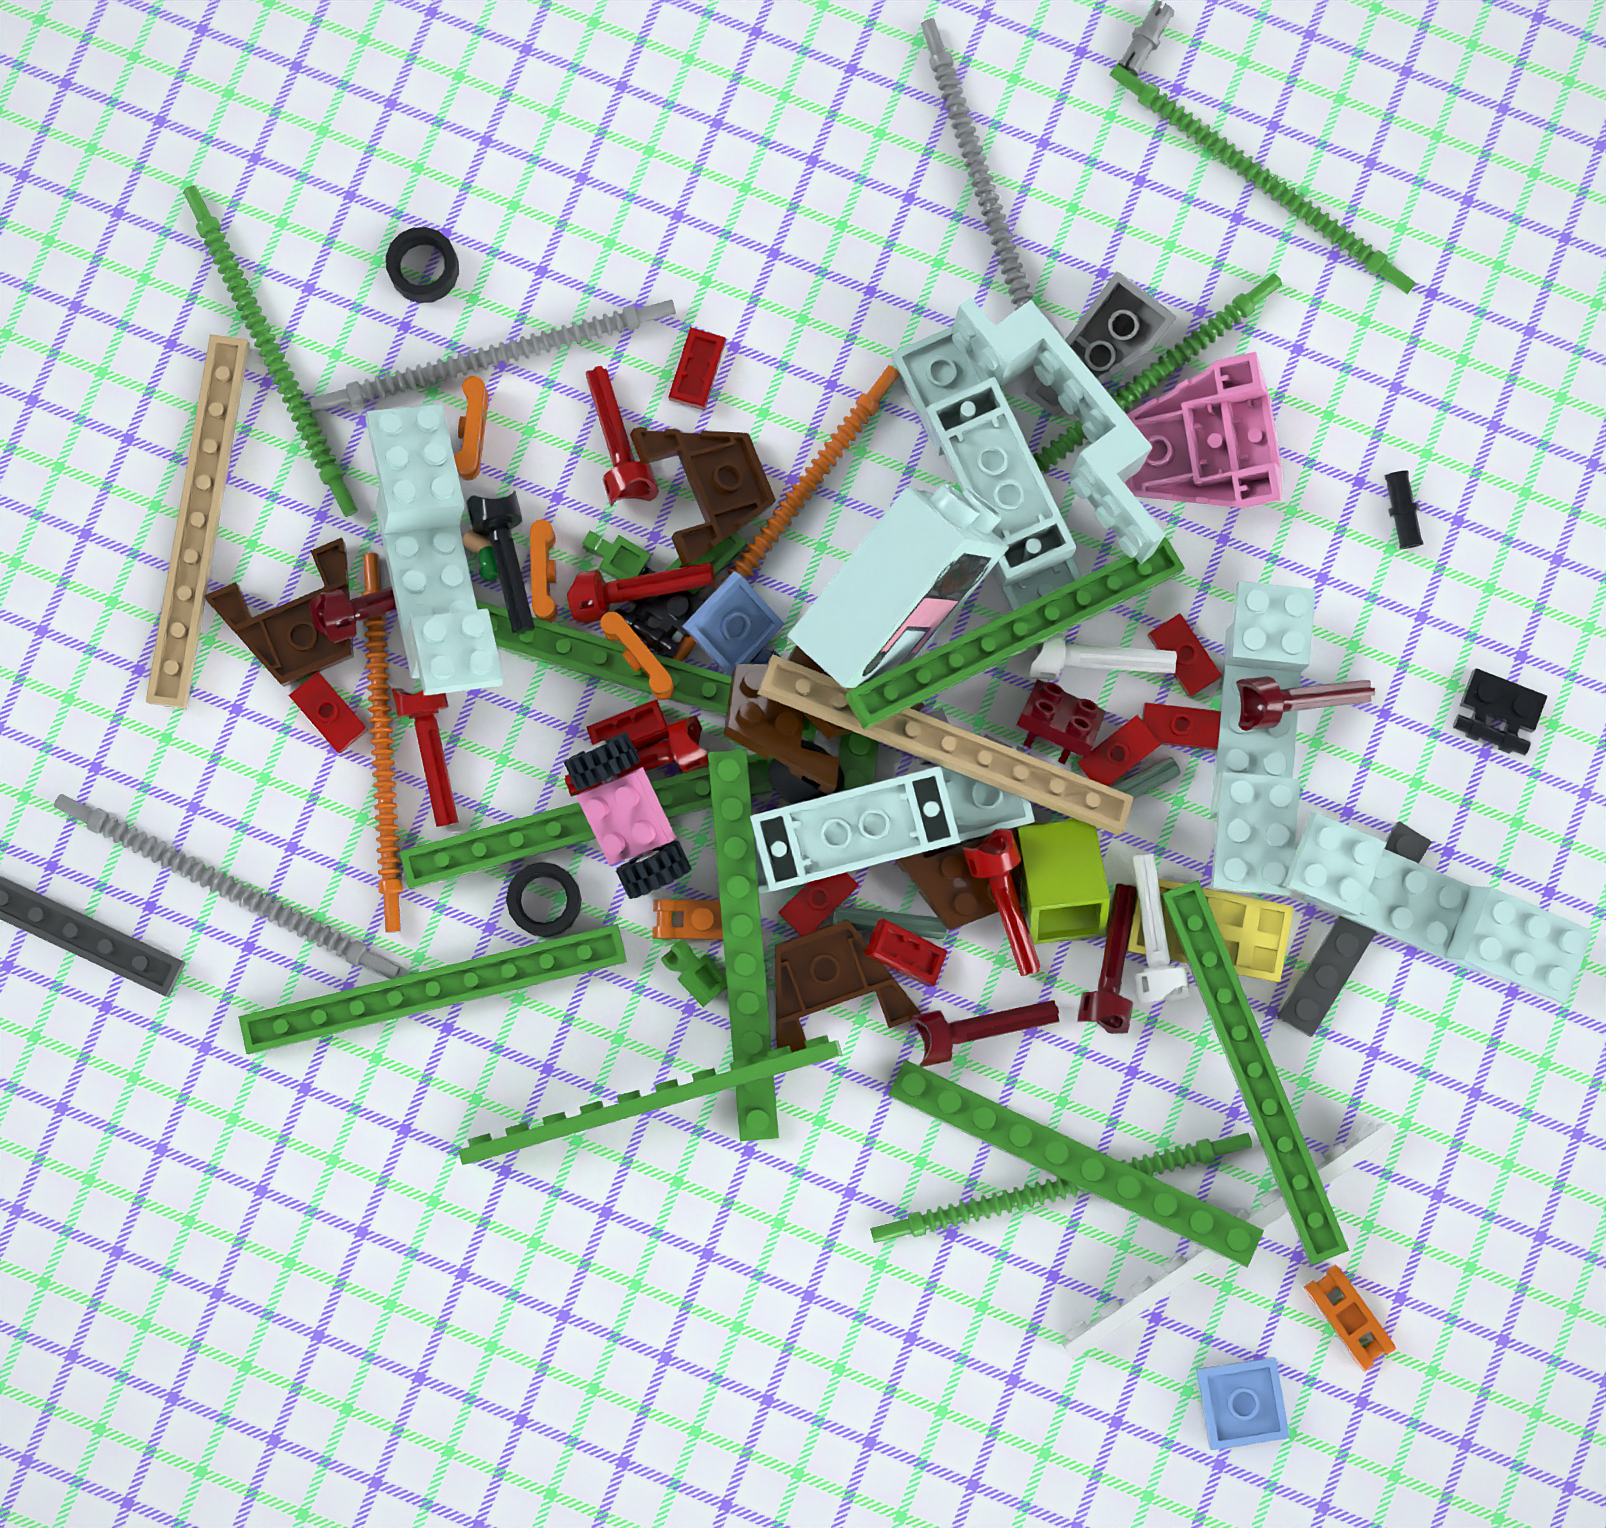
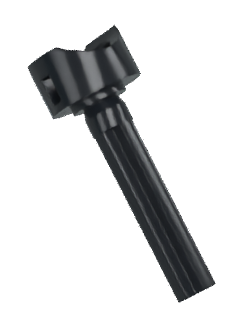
(497, 519)

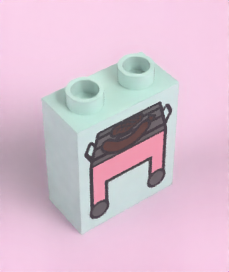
(901, 584)

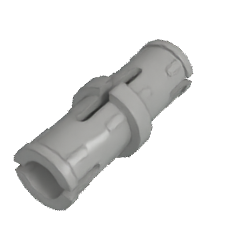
(1146, 37)

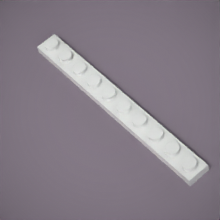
(1180, 1269)

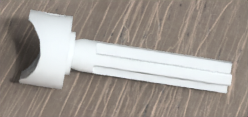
(1055, 654)
(1160, 978)

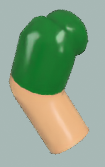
(482, 547)

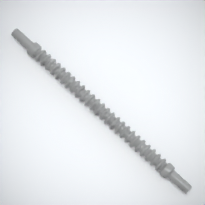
(941, 62)
(356, 393)
(99, 821)

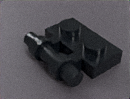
(670, 609)
(1502, 701)

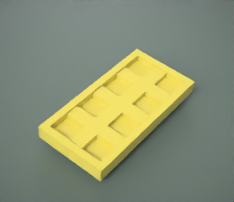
(1250, 927)

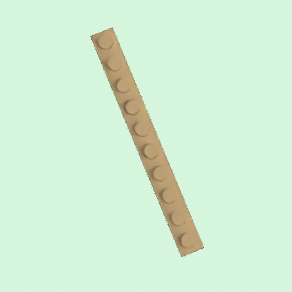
(198, 522)
(953, 748)

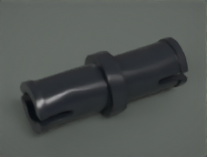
(1404, 509)

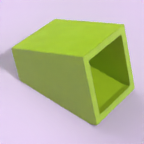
(1062, 881)

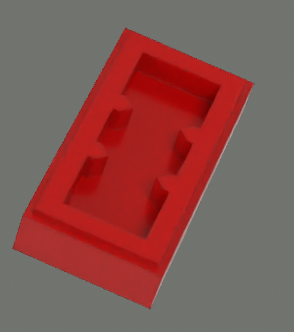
(697, 368)
(1193, 664)
(328, 712)
(643, 724)
(1183, 725)
(1119, 752)
(817, 902)
(906, 952)

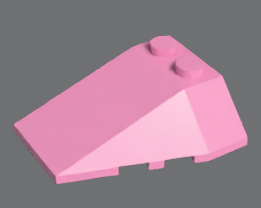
(1212, 439)

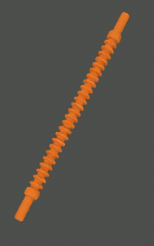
(867, 406)
(390, 885)

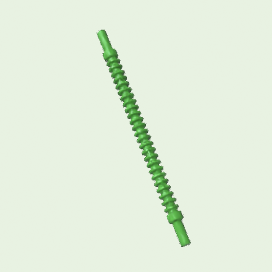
(1149, 95)
(209, 228)
(1242, 306)
(918, 1224)

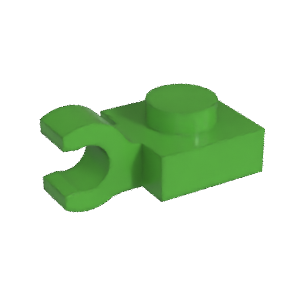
(620, 559)
(698, 975)

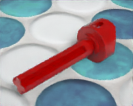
(629, 477)
(596, 595)
(423, 710)
(681, 747)
(994, 860)

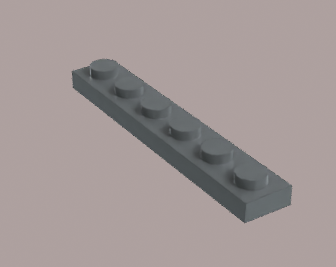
(88, 938)
(1341, 950)

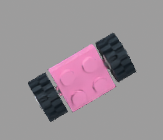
(627, 816)

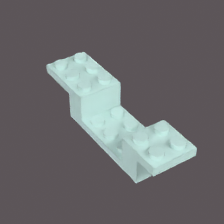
(1117, 445)
(990, 457)
(419, 520)
(1254, 768)
(878, 825)
(1434, 912)

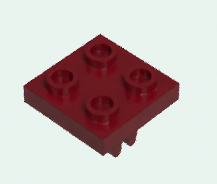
(1061, 719)

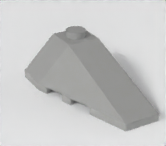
(1111, 335)

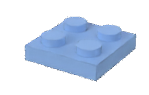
(733, 624)
(1242, 1403)

